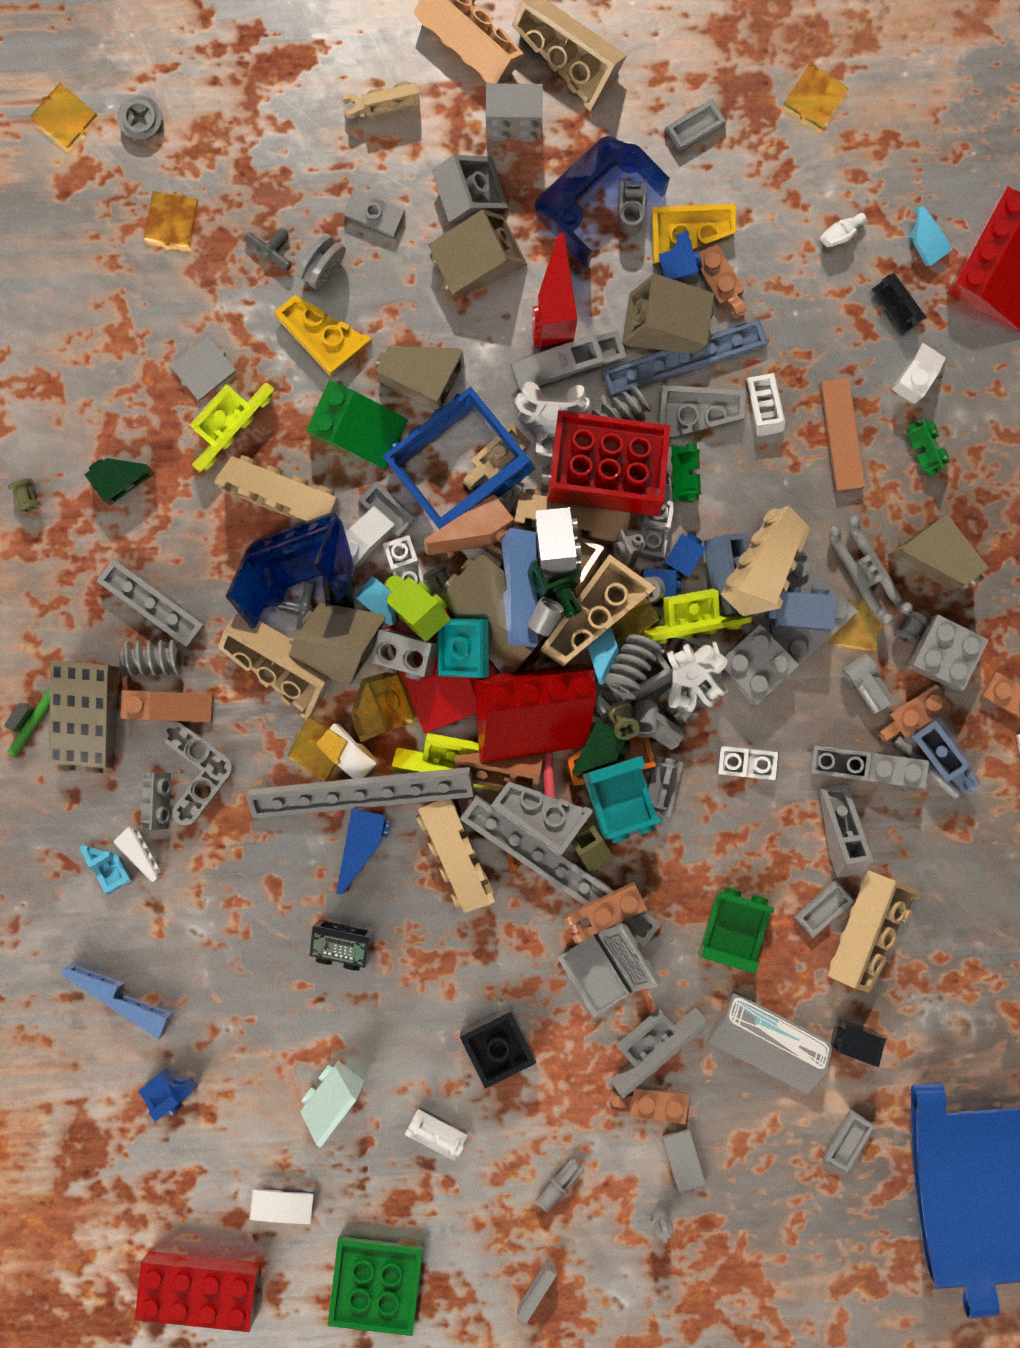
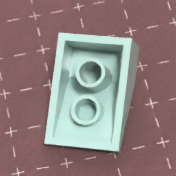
(330, 1101)

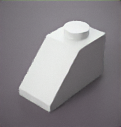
(919, 374)
(367, 534)

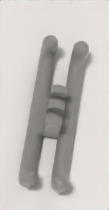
(868, 571)

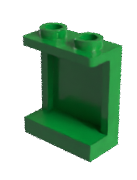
(735, 929)

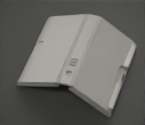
(608, 968)

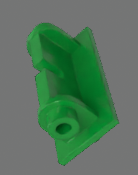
(926, 437)
(685, 485)

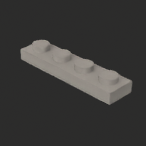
(150, 603)

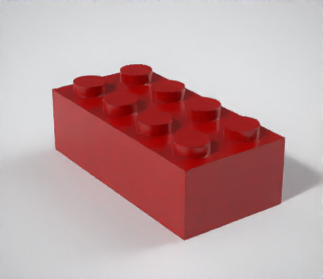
(197, 1291)

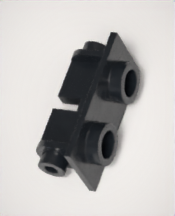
(898, 303)

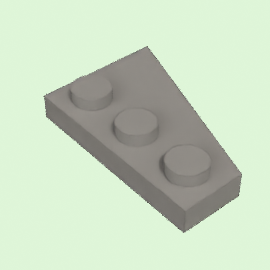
(699, 407)
(543, 817)

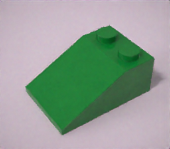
(355, 424)

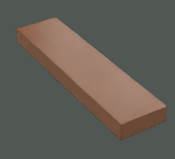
(842, 434)

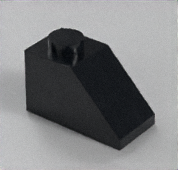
(858, 1042)

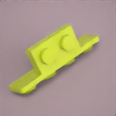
(224, 418)
(693, 614)
(438, 755)

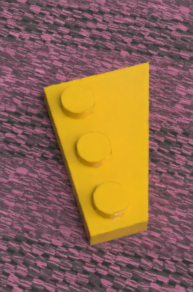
(703, 223)
(324, 338)

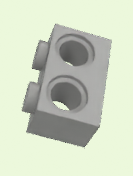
(406, 647)

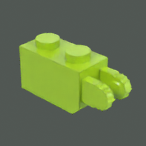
(416, 606)

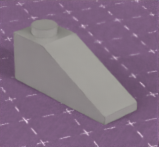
(844, 832)

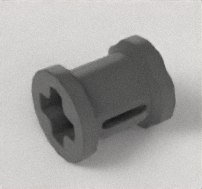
(911, 628)

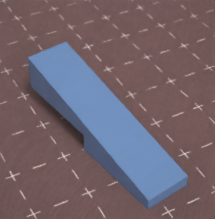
(520, 595)
(108, 991)

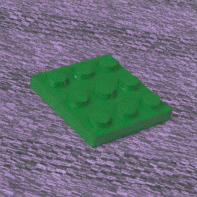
(375, 1286)

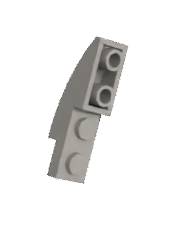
(569, 359)
(870, 767)

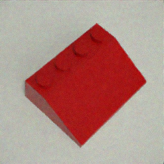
(992, 266)
(555, 312)
(609, 463)
(439, 698)
(534, 711)

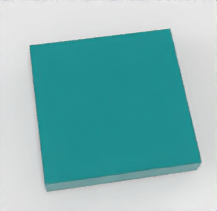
(463, 648)

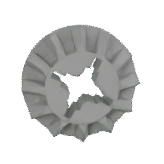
(140, 105)

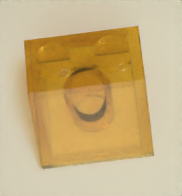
(382, 706)

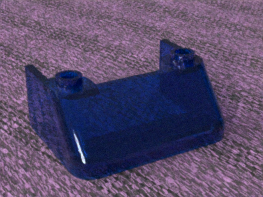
(558, 203)
(288, 559)

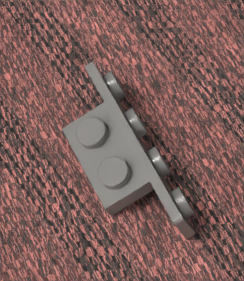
(653, 1045)

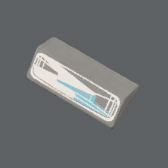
(771, 1043)

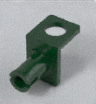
(560, 589)

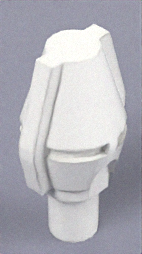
(842, 230)

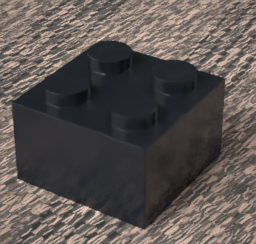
(498, 1047)

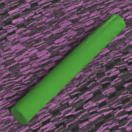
(30, 725)

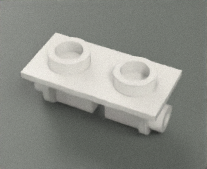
(436, 1135)

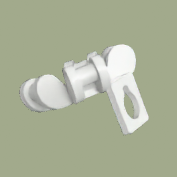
(544, 415)
(691, 671)

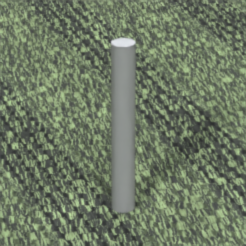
(910, 752)

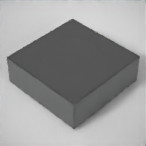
(19, 717)

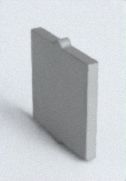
(203, 368)

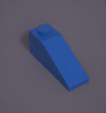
(363, 838)

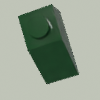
(117, 478)
(600, 750)

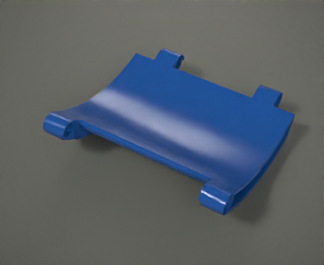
(967, 1196)

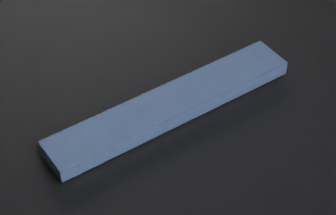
(669, 364)

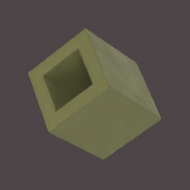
(592, 848)

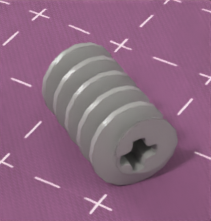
(627, 408)
(150, 659)
(630, 664)

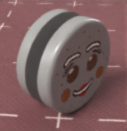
(321, 261)

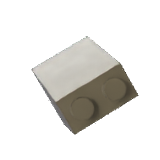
(476, 253)
(668, 316)
(420, 372)
(942, 555)
(336, 640)

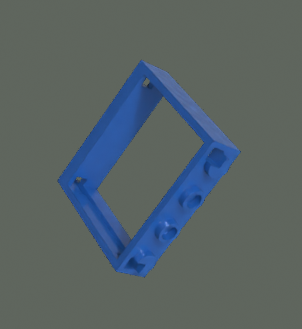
(438, 423)

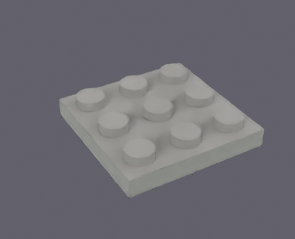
(801, 642)

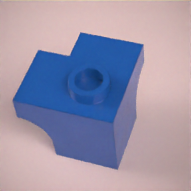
(681, 261)
(165, 1094)

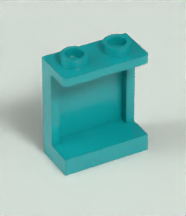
(621, 799)

